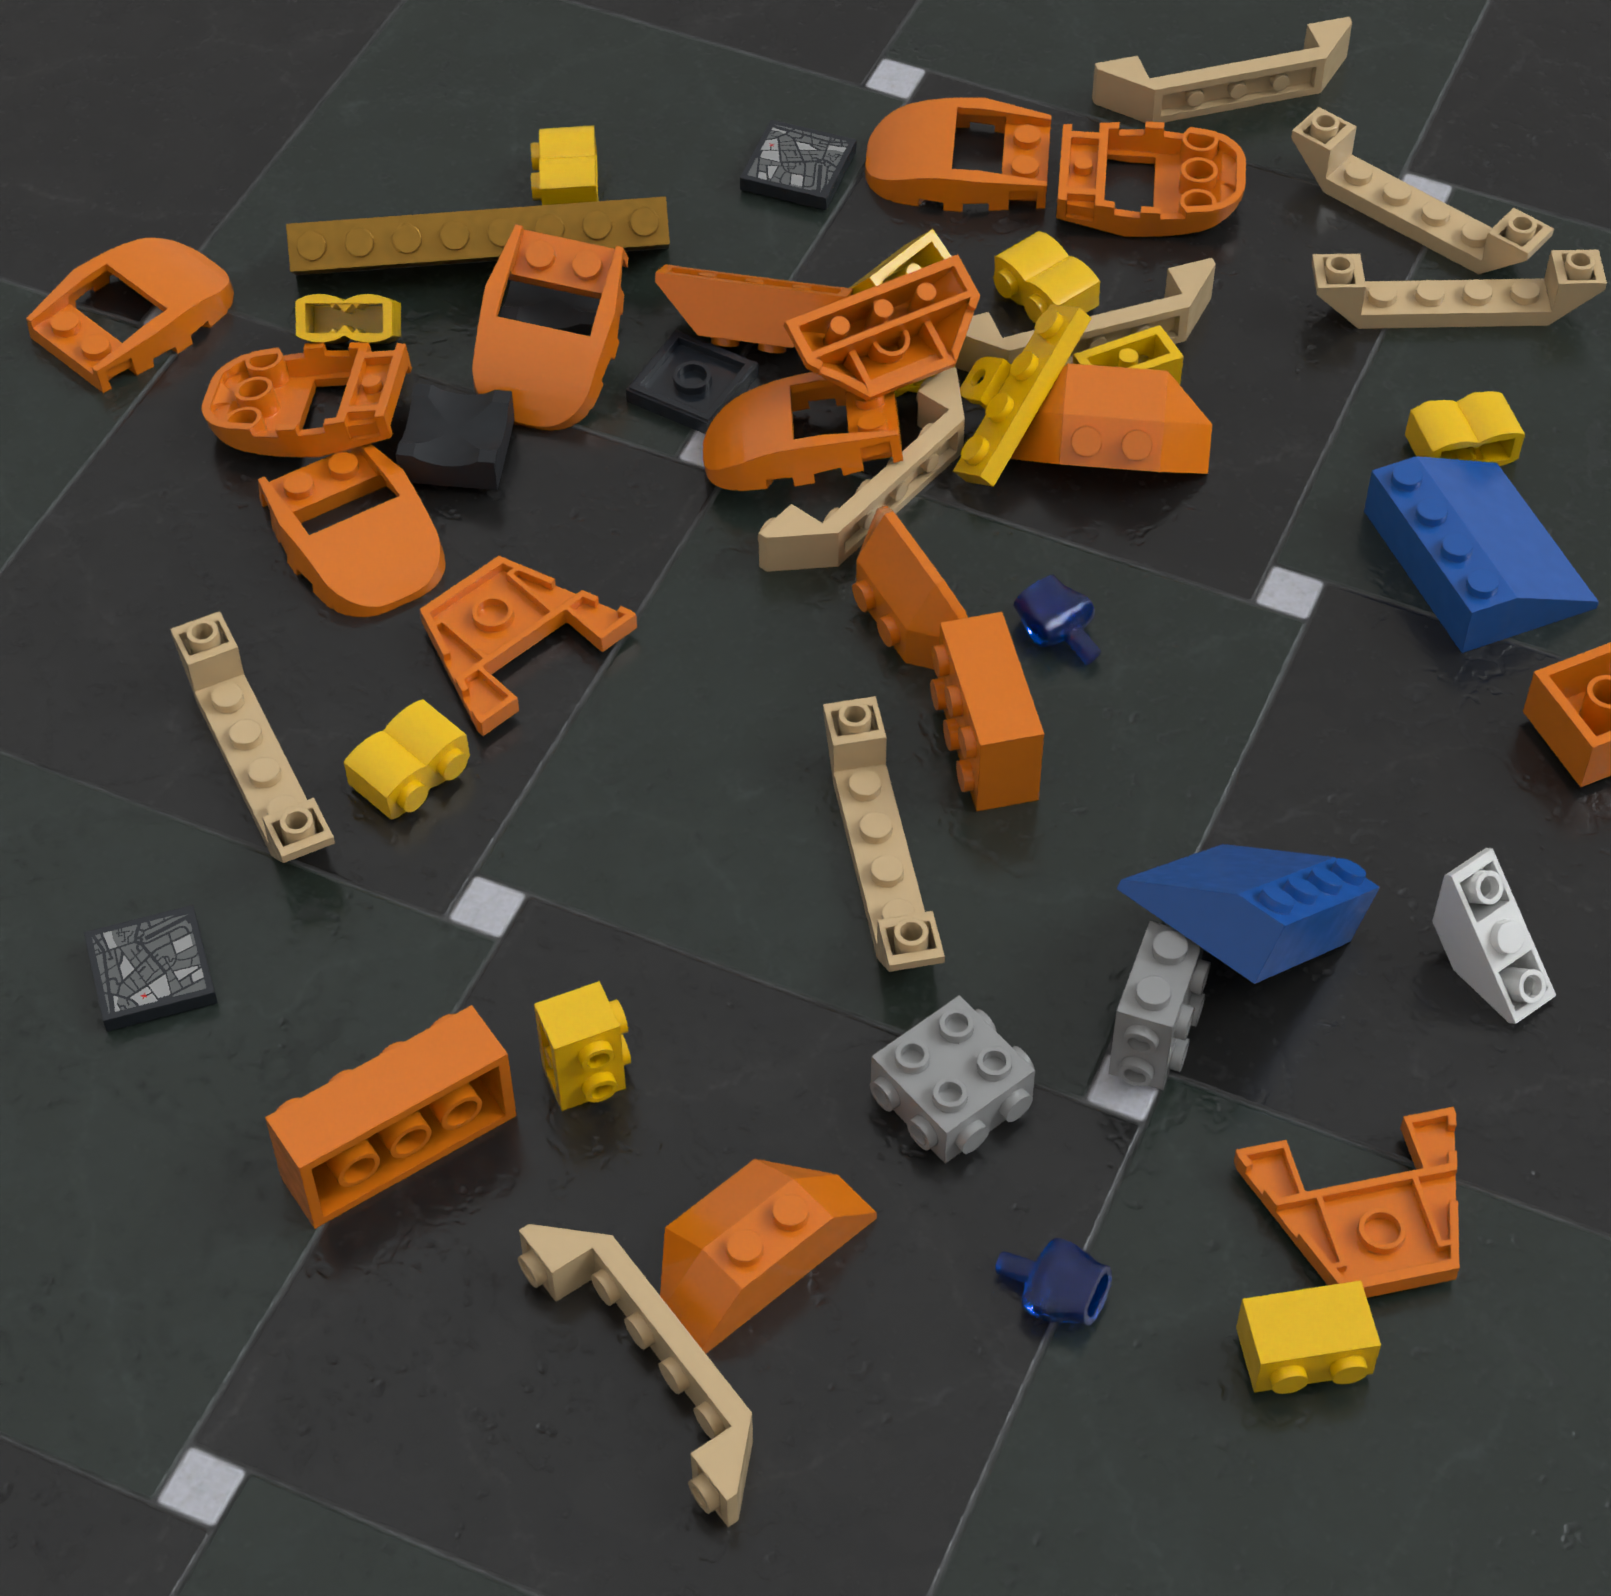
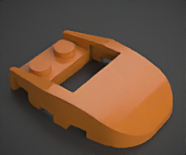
(914, 150)
(1195, 179)
(166, 273)
(549, 370)
(265, 397)
(755, 439)
(365, 560)

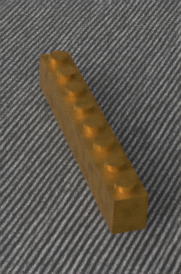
(469, 234)

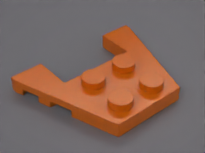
(500, 616)
(1377, 1230)

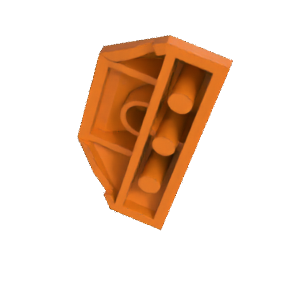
(742, 306)
(890, 330)
(1118, 422)
(902, 590)
(753, 1244)

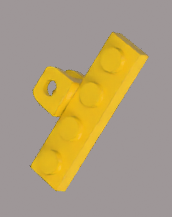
(1016, 392)

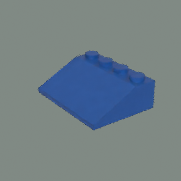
(1473, 549)
(1257, 904)

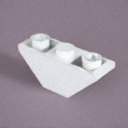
(1490, 939)

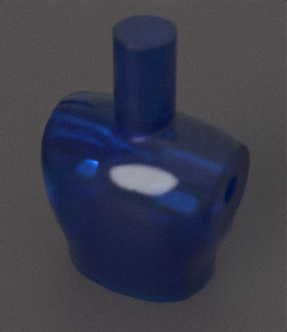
(1057, 615)
(1061, 1283)

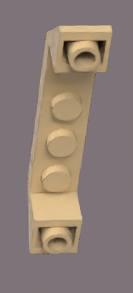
(1128, 90)
(1327, 149)
(1569, 282)
(1185, 299)
(802, 542)
(247, 742)
(894, 909)
(571, 1258)

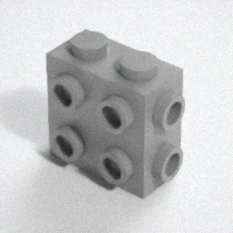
(1158, 1008)
(952, 1079)

